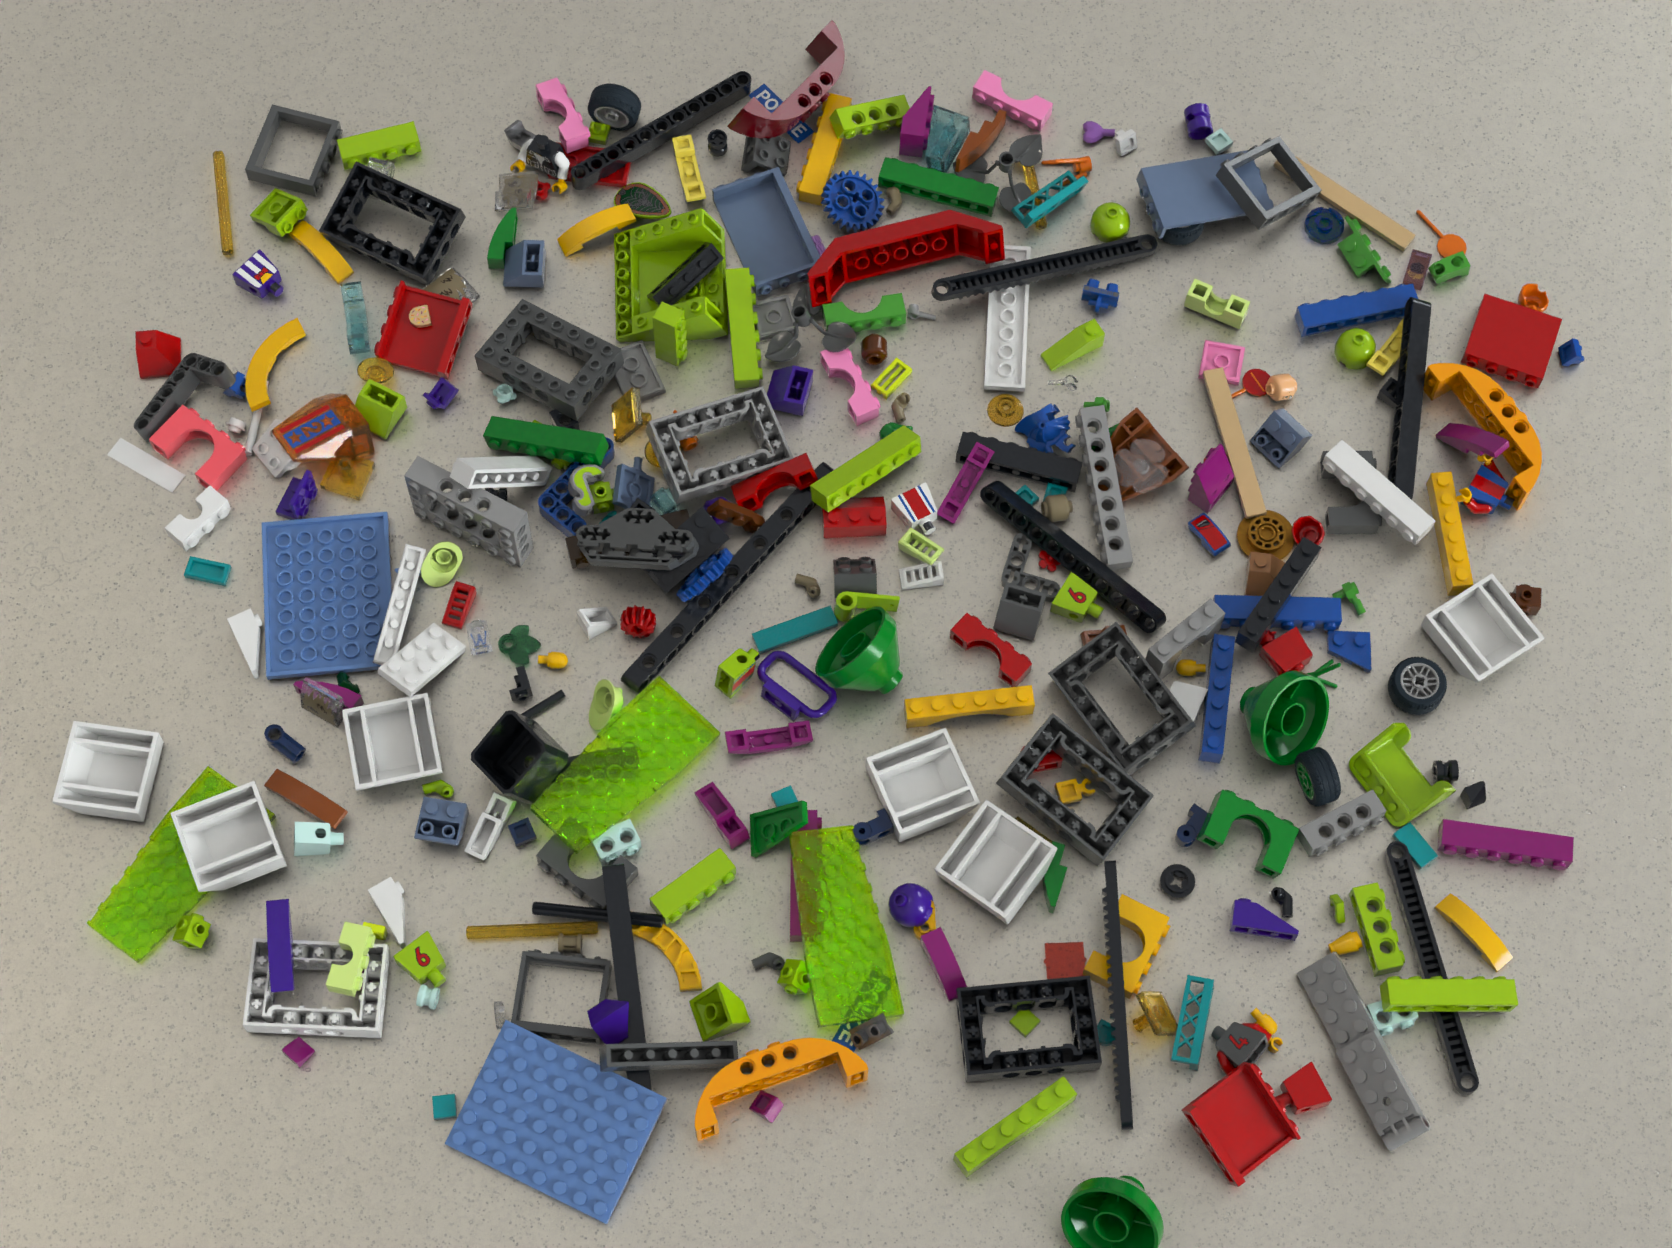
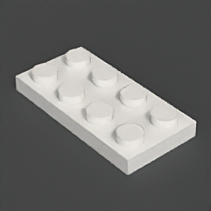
(421, 659)

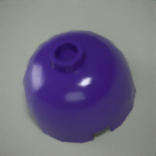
(910, 905)

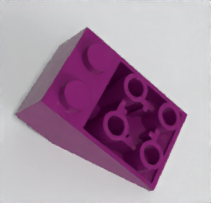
(917, 126)
(1211, 479)

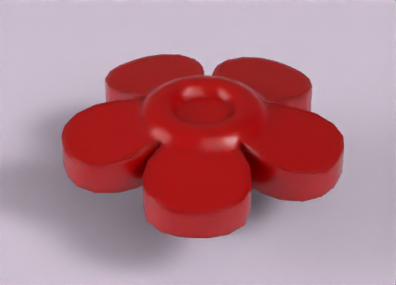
(1047, 560)

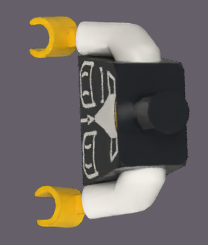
(544, 156)

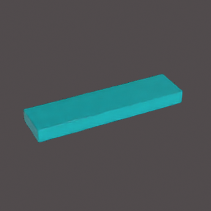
(794, 629)

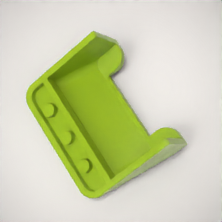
(1395, 777)

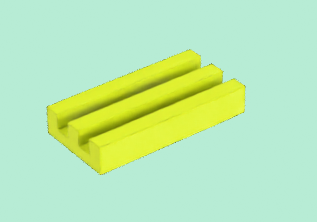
(881, 390)

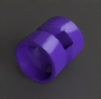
(1198, 121)

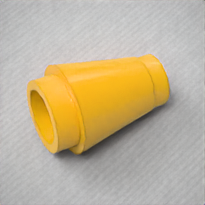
(1346, 943)

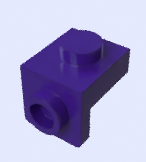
(441, 394)

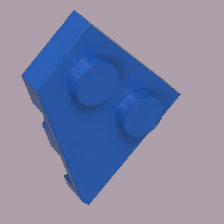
(1351, 647)

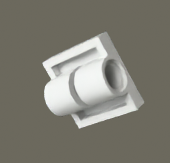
(272, 453)

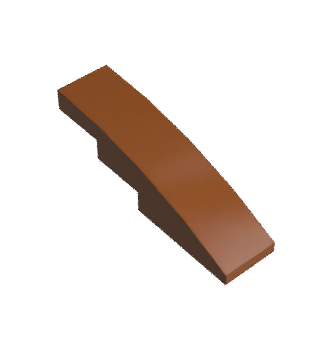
(979, 142)
(305, 798)

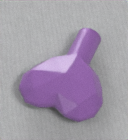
(1095, 132)

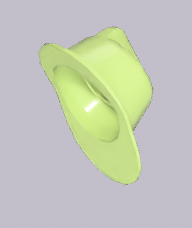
(441, 564)
(605, 703)

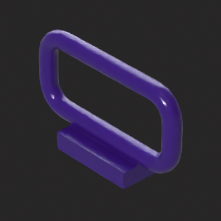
(784, 700)

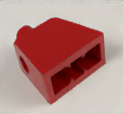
(1304, 1091)

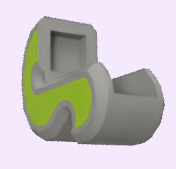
(580, 490)

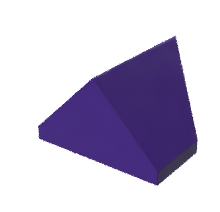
(610, 1020)

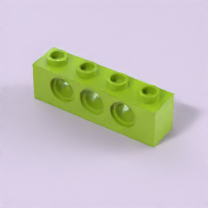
(843, 117)
(1380, 962)

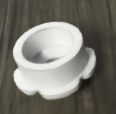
(236, 425)

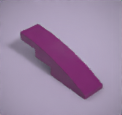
(1472, 439)

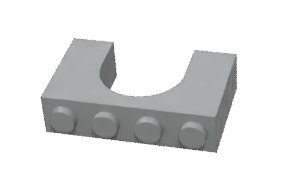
(1199, 625)

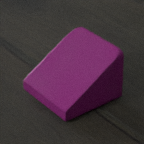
(298, 1051)
(766, 1106)

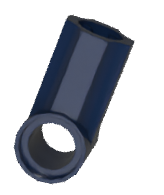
(284, 744)

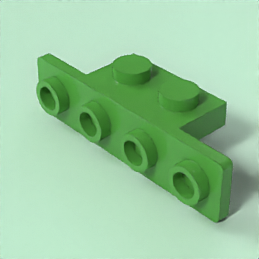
(1359, 254)

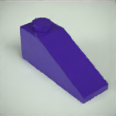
(1256, 920)

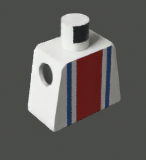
(916, 508)

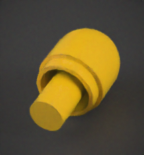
(554, 660)
(1188, 667)
(1265, 1021)

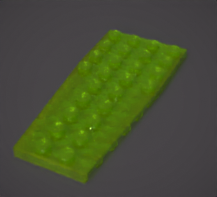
(624, 765)
(158, 883)
(841, 930)

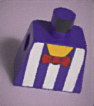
(259, 276)

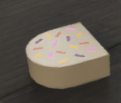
(420, 316)

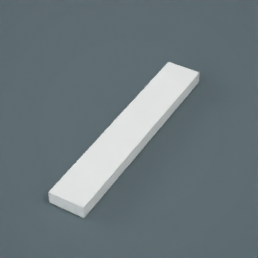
(399, 603)

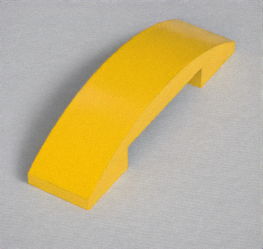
(595, 225)
(322, 250)
(1476, 930)

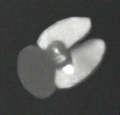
(1138, 470)

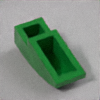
(502, 239)
(1054, 878)

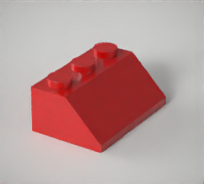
(856, 518)

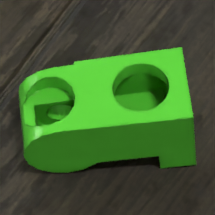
(1450, 267)

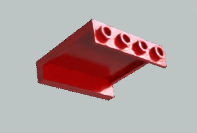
(1511, 341)
(426, 348)
(1240, 1122)

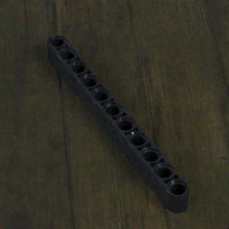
(736, 86)
(1409, 395)
(1098, 573)
(624, 959)

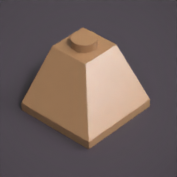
(1261, 572)

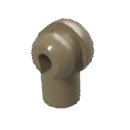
(896, 200)
(899, 405)
(811, 585)

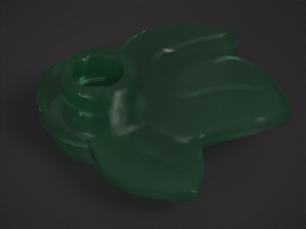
(522, 644)

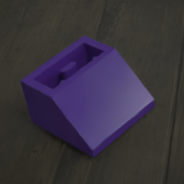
(790, 389)

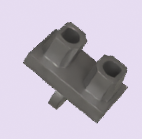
(870, 1031)

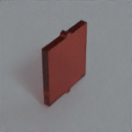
(1064, 959)

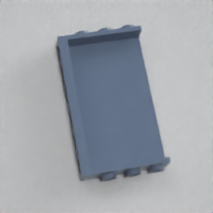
(1192, 193)
(766, 230)

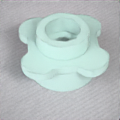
(504, 393)

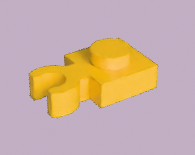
(1071, 791)

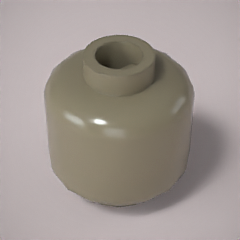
(1056, 507)

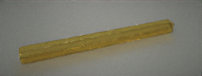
(222, 203)
(531, 930)

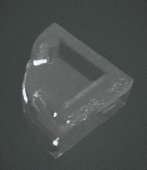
(499, 1010)

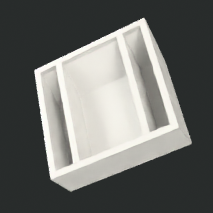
(1481, 629)
(392, 741)
(108, 771)
(922, 784)
(228, 839)
(996, 861)

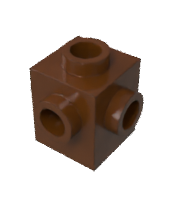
(1527, 598)

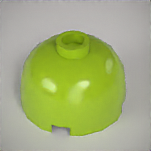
(1110, 222)
(1355, 348)

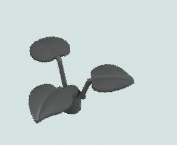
(1023, 150)
(785, 346)

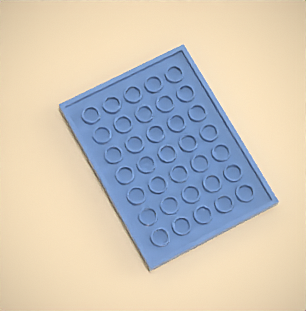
(325, 593)
(556, 1121)

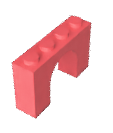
(187, 425)

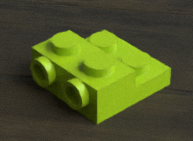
(279, 212)

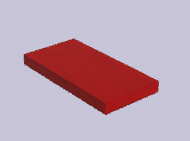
(616, 179)

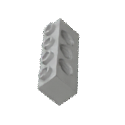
(1367, 804)

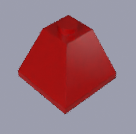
(157, 353)

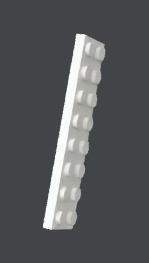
(1007, 330)

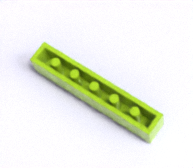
(742, 329)
(865, 468)
(1448, 994)
(1014, 1126)

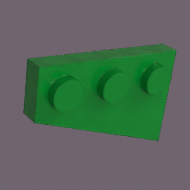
(775, 825)

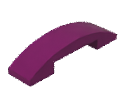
(965, 482)
(769, 739)

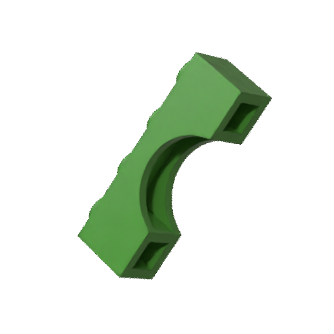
(888, 313)

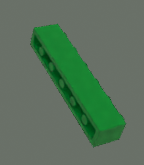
(938, 186)
(545, 440)

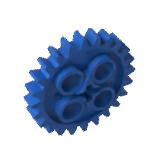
(852, 201)
(707, 572)

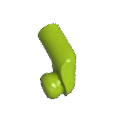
(440, 787)

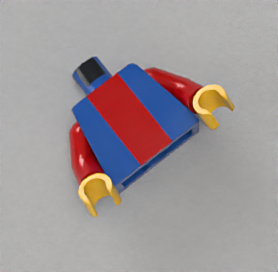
(1486, 489)

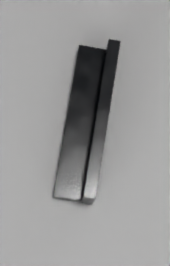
(686, 275)

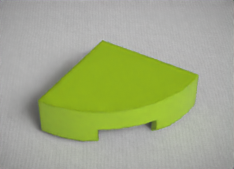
(1338, 905)

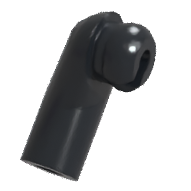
(1285, 900)

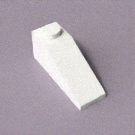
(249, 637)
(390, 903)

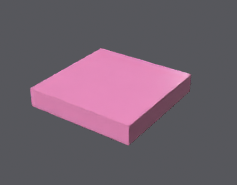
(1222, 355)

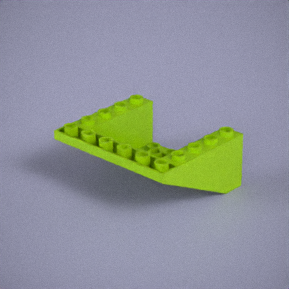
(650, 255)

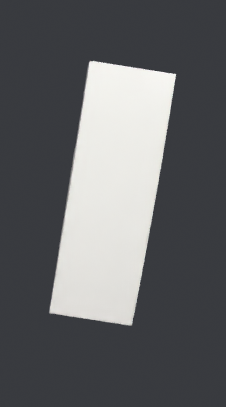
(490, 826)

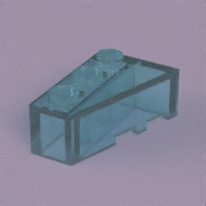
(945, 138)

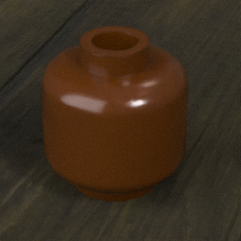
(874, 349)

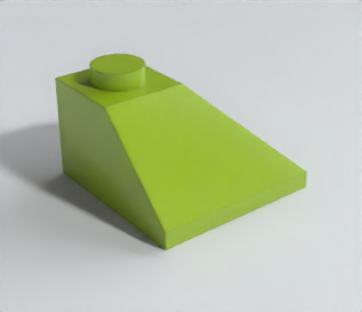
(718, 1012)

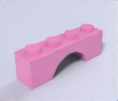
(554, 98)
(1032, 112)
(862, 404)

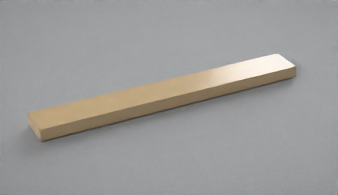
(1358, 209)
(1234, 443)

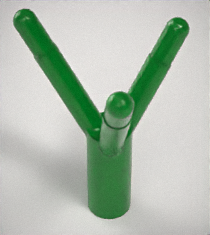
(1324, 669)

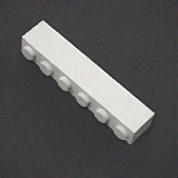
(500, 471)
(1378, 492)

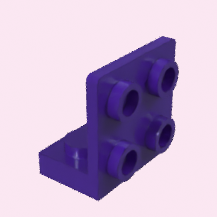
(297, 497)

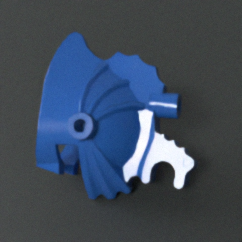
(1045, 430)

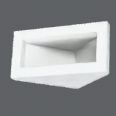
(595, 621)

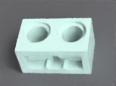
(613, 838)
(1393, 1019)

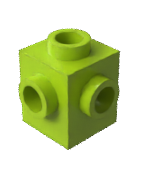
(602, 497)
(191, 931)
(794, 977)

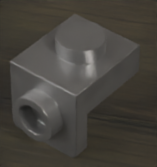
(518, 134)

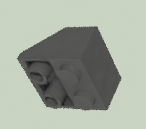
(855, 575)
(1019, 611)

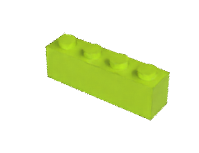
(379, 144)
(670, 334)
(693, 886)

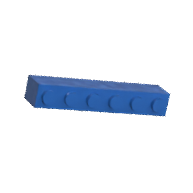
(1353, 310)
(1299, 612)
(1216, 698)

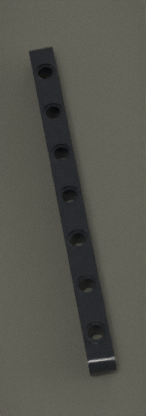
(743, 565)

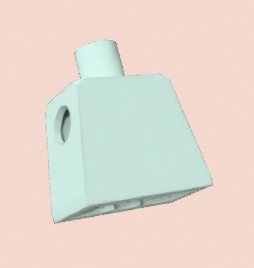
(315, 838)

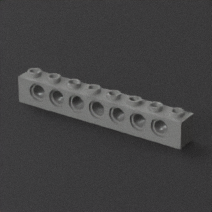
(1096, 417)

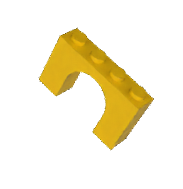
(1149, 927)

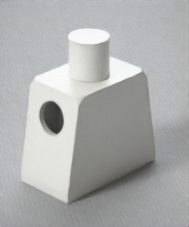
(1189, 697)

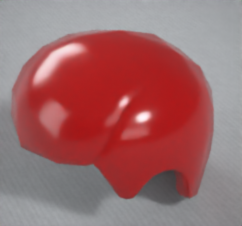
(1308, 528)

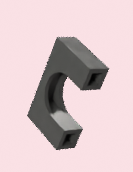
(1352, 519)
(556, 858)

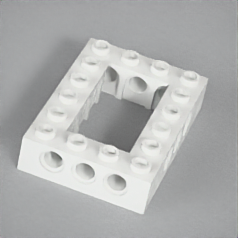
(264, 1017)

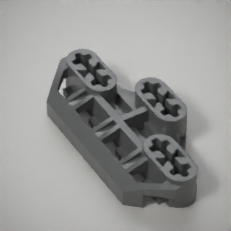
(641, 534)

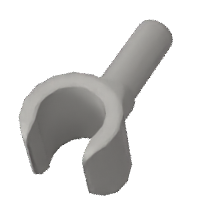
(914, 313)

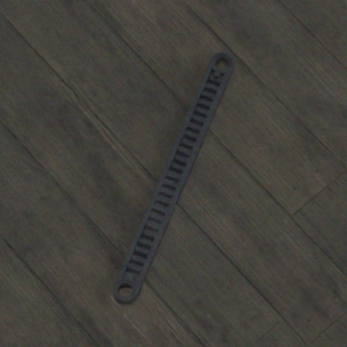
(1044, 267)
(1430, 964)
(1118, 995)

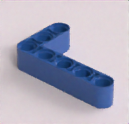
(559, 501)

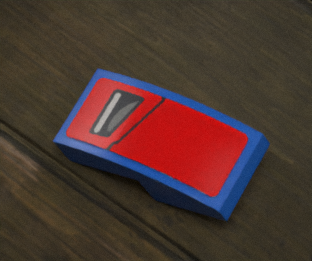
(1210, 534)

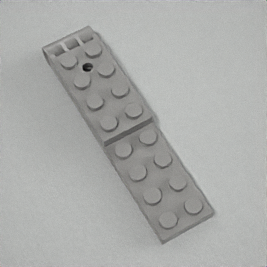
(1363, 1052)

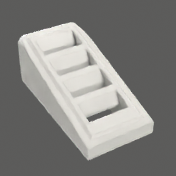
(928, 582)

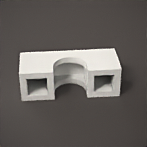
(188, 532)

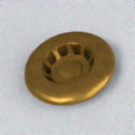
(1267, 533)

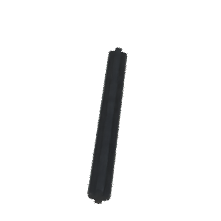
(592, 914)

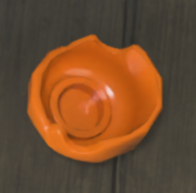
(1533, 298)

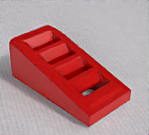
(459, 588)

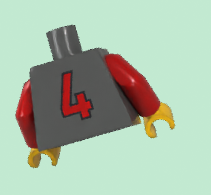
(1242, 1044)

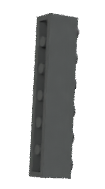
(667, 1055)

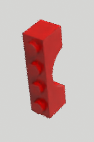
(794, 472)
(971, 633)

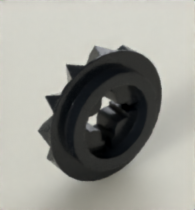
(1180, 872)

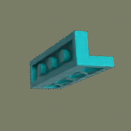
(1050, 202)
(1200, 1027)

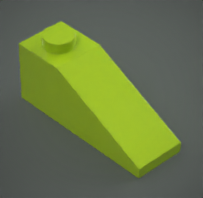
(1074, 345)

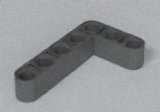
(178, 388)

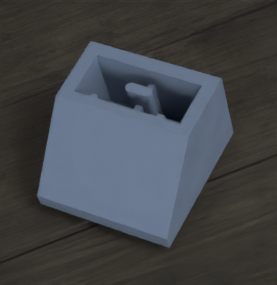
(525, 264)
(1280, 437)
(441, 821)

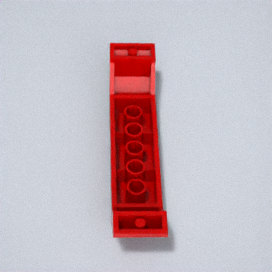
(902, 247)

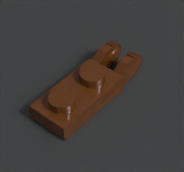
(736, 515)

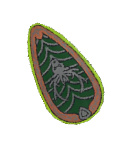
(643, 201)

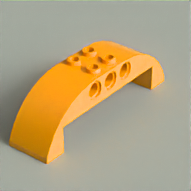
(1493, 413)
(807, 1055)

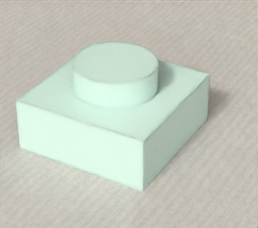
(1219, 141)

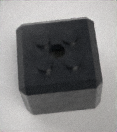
(506, 756)

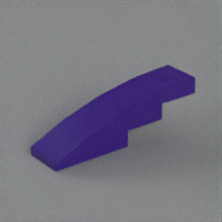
(280, 945)

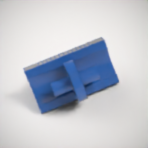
(1100, 297)

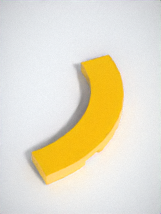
(265, 358)
(676, 952)

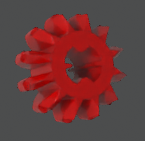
(638, 621)

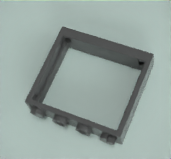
(276, 114)
(1248, 201)
(557, 959)

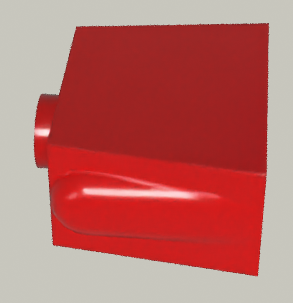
(1286, 652)

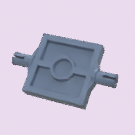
(632, 484)

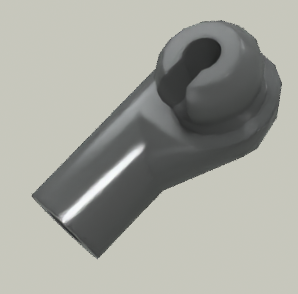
(769, 959)

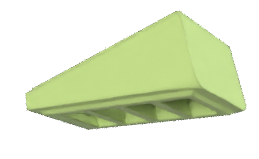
(913, 535)

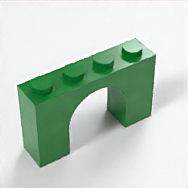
(1276, 832)

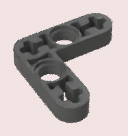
(1021, 577)

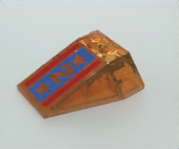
(326, 431)

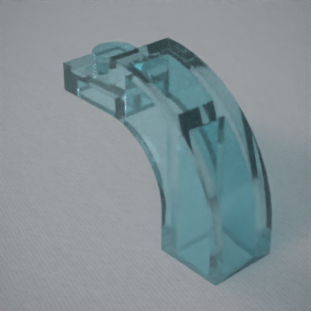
(356, 318)

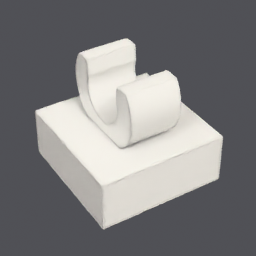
(1125, 141)

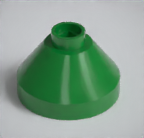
(862, 654)
(1285, 715)
(1111, 1215)

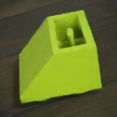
(380, 407)

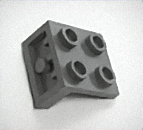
(766, 153)

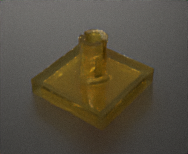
(628, 415)
(348, 477)
(1156, 1014)

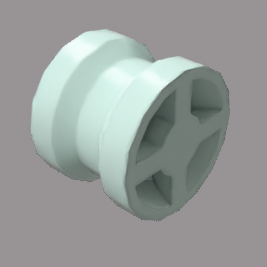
(428, 997)

